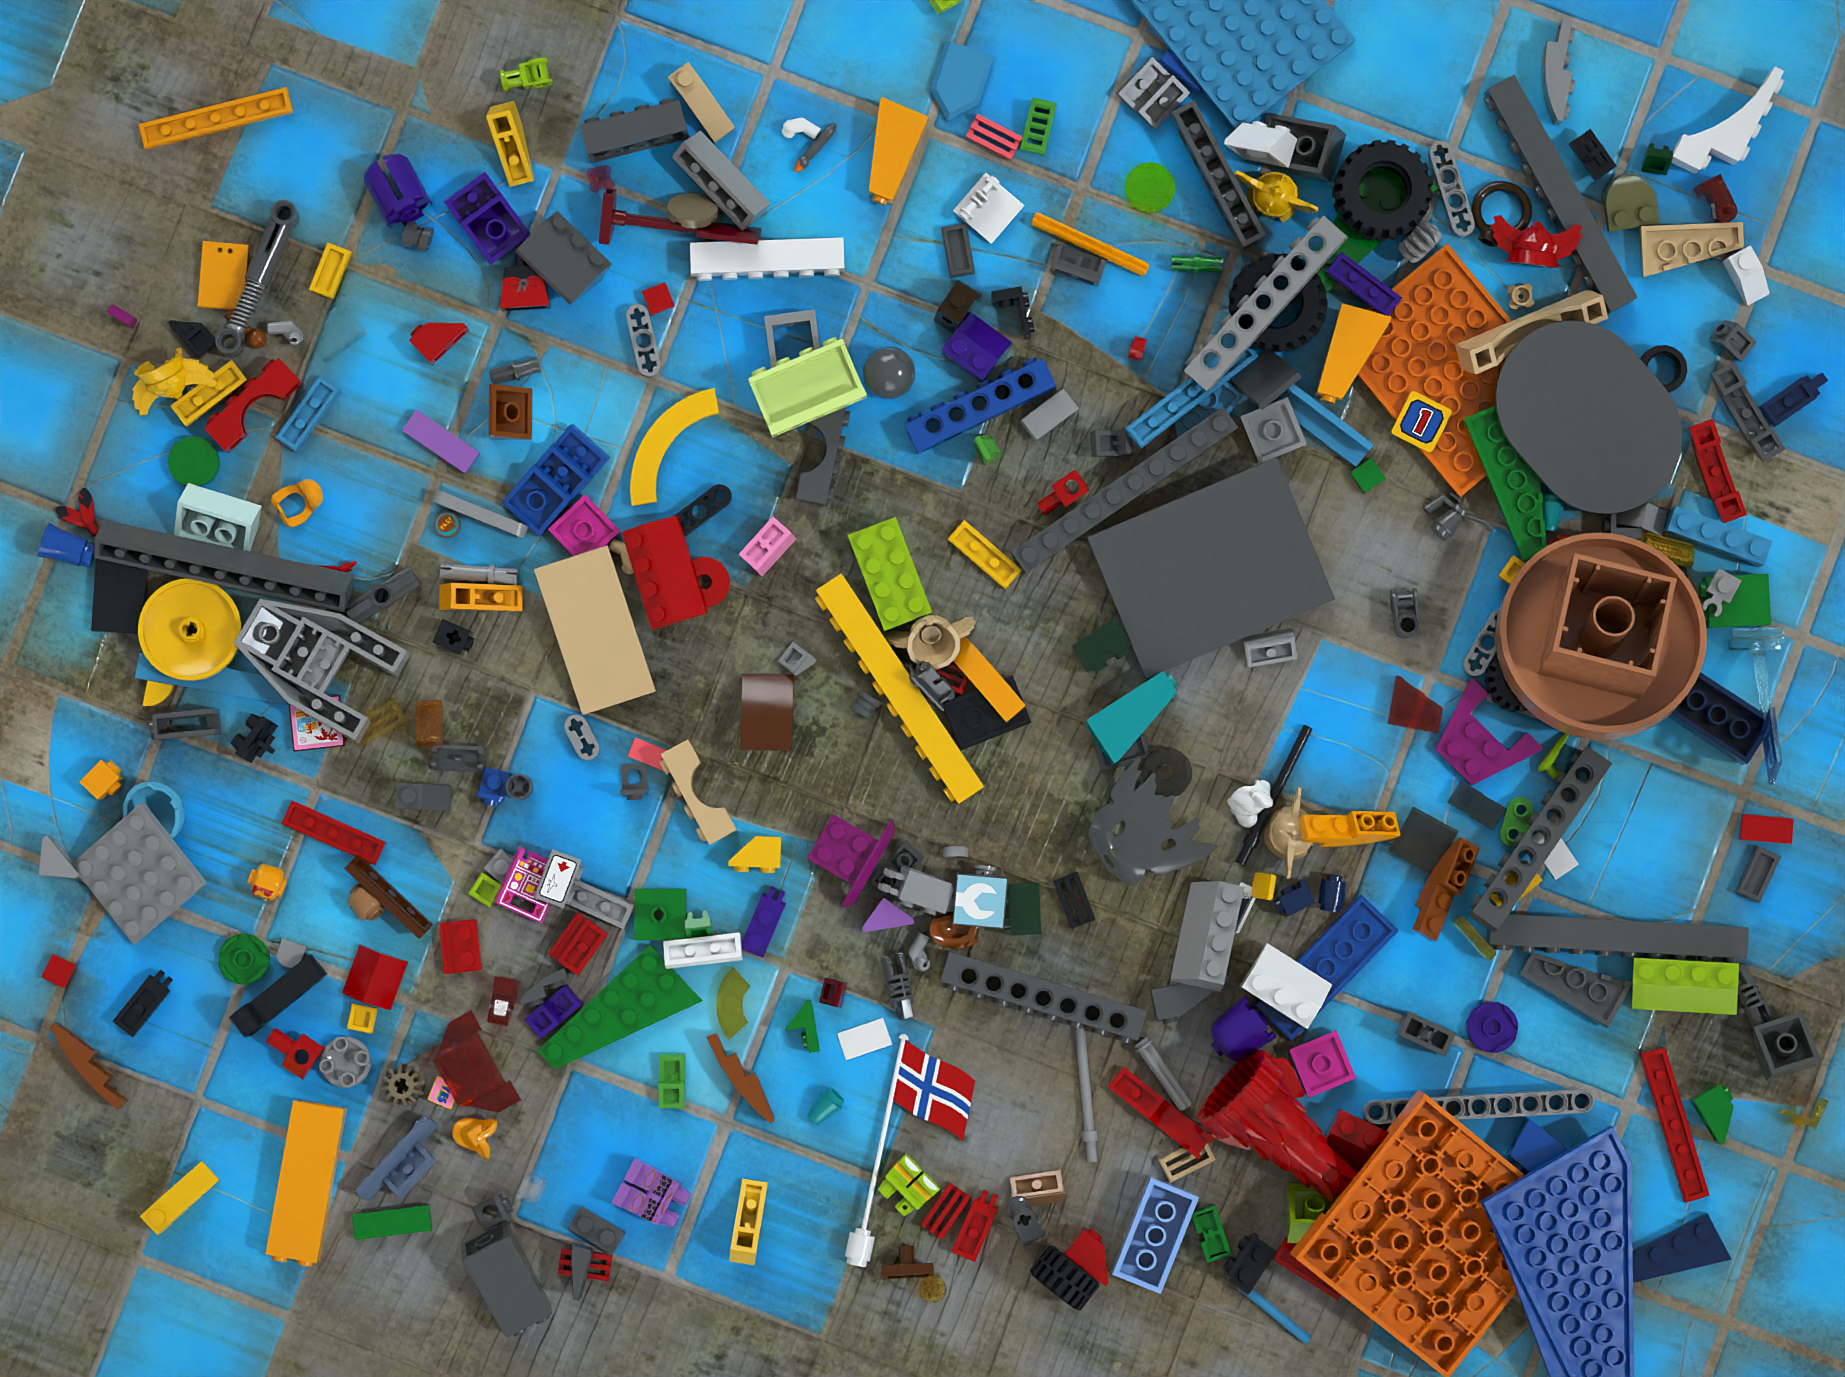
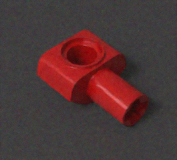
(290, 1048)

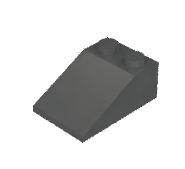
(1316, 147)

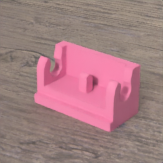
(767, 546)

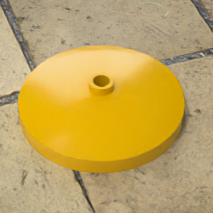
(171, 614)

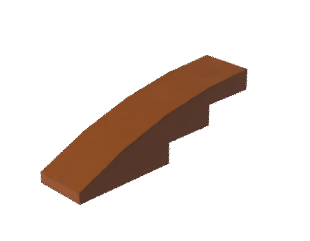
(82, 1058)
(749, 1085)

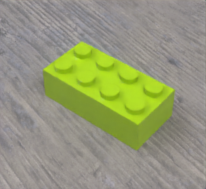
(890, 574)

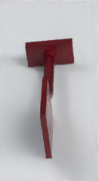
(715, 230)

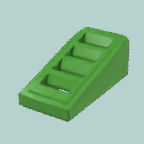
(1043, 104)
(987, 449)

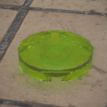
(1149, 187)

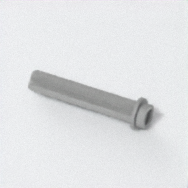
(1163, 1073)

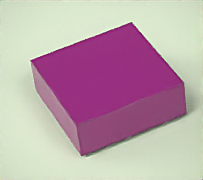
(122, 316)

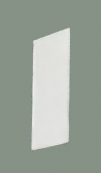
(1560, 859)
(864, 1039)

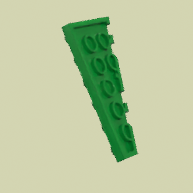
(1511, 482)

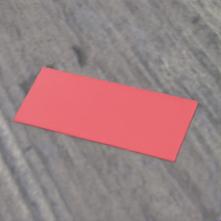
(646, 753)

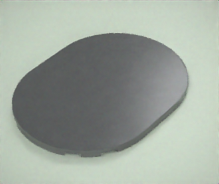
(1588, 417)

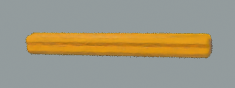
(1090, 244)

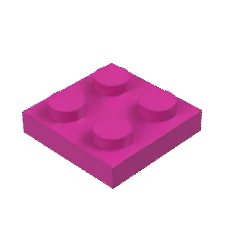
(584, 527)
(1322, 1063)

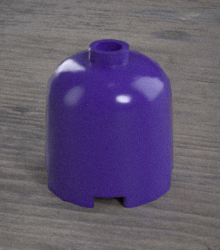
(1240, 1031)

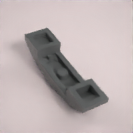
(1746, 413)

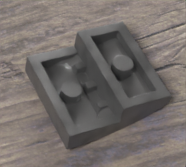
(1152, 93)

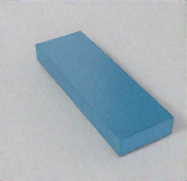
(308, 413)

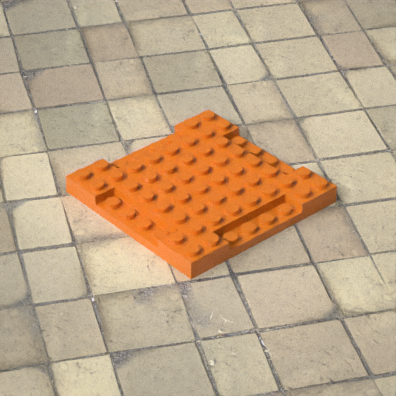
(1414, 1238)

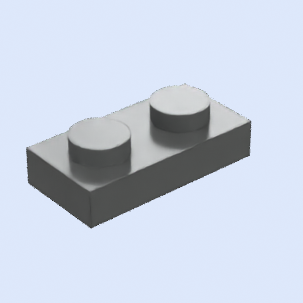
(597, 1230)

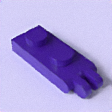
(763, 923)

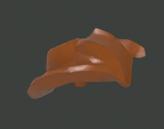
(951, 935)

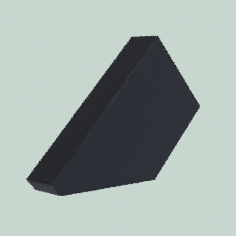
(194, 336)

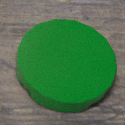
(193, 461)
(244, 959)

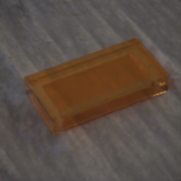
(429, 723)

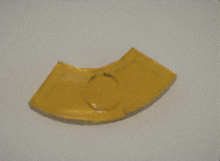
(730, 1001)

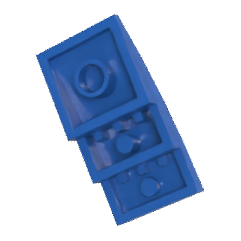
(556, 480)

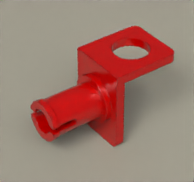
(1062, 494)

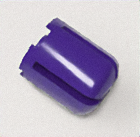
(409, 184)

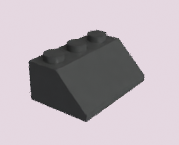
(564, 258)

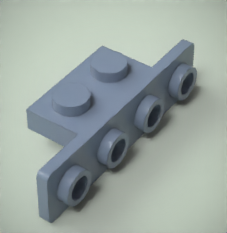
(403, 1165)

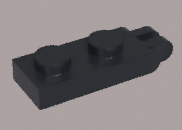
(143, 1004)

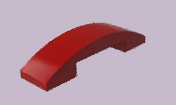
(1715, 471)

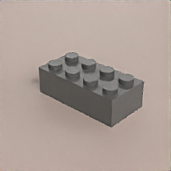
(634, 131)

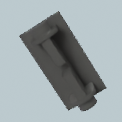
(924, 677)

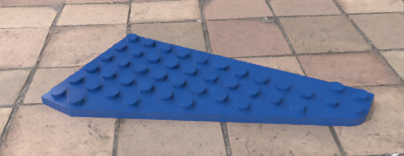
(1572, 1256)

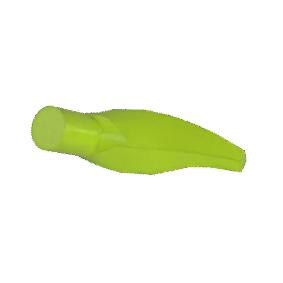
(1548, 760)

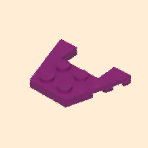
(1472, 747)

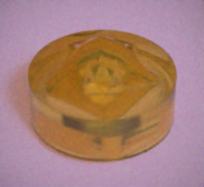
(933, 1289)

